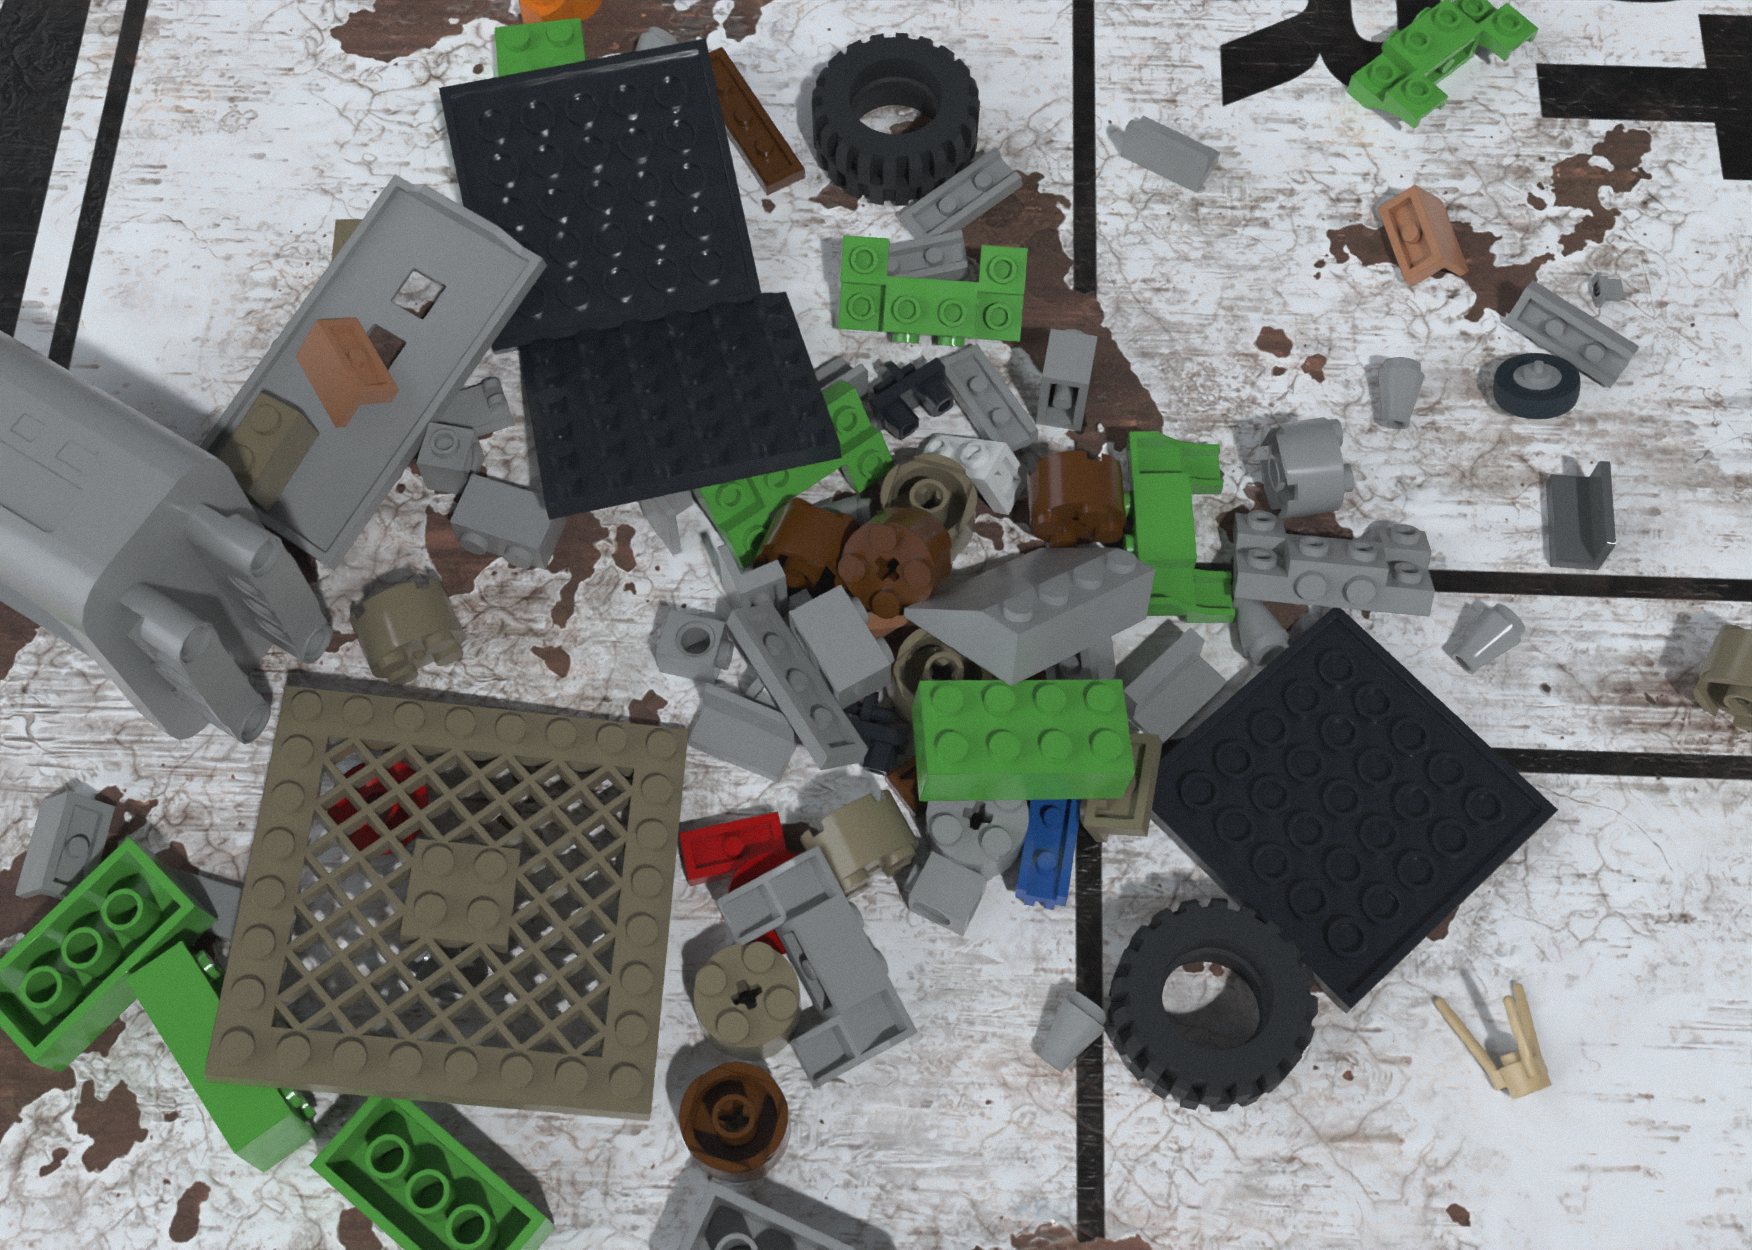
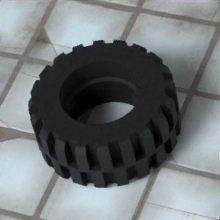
(888, 74)
(1250, 951)

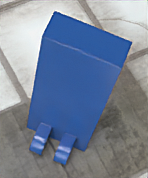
(1048, 852)

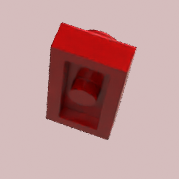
(723, 848)

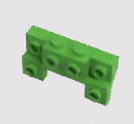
(1430, 50)
(931, 306)
(743, 506)
(1161, 525)

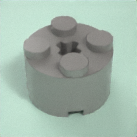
(1305, 467)
(985, 850)

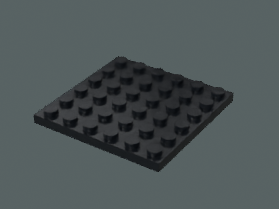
(613, 181)
(674, 405)
(1344, 805)

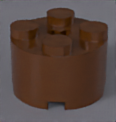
(1076, 499)
(807, 546)
(896, 560)
(720, 1096)

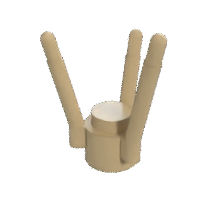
(1523, 1069)

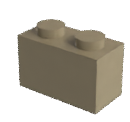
(267, 449)

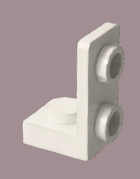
(987, 465)

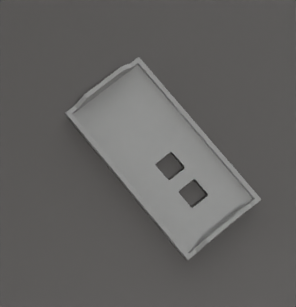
(358, 464)

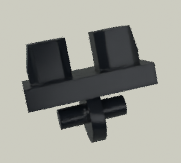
(906, 390)
(882, 742)

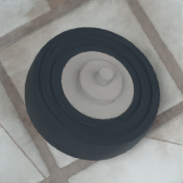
(1536, 386)

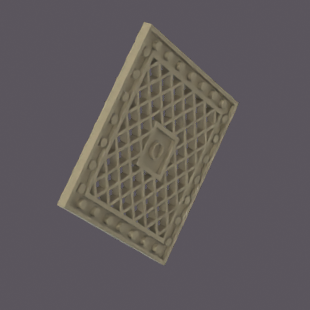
(454, 900)

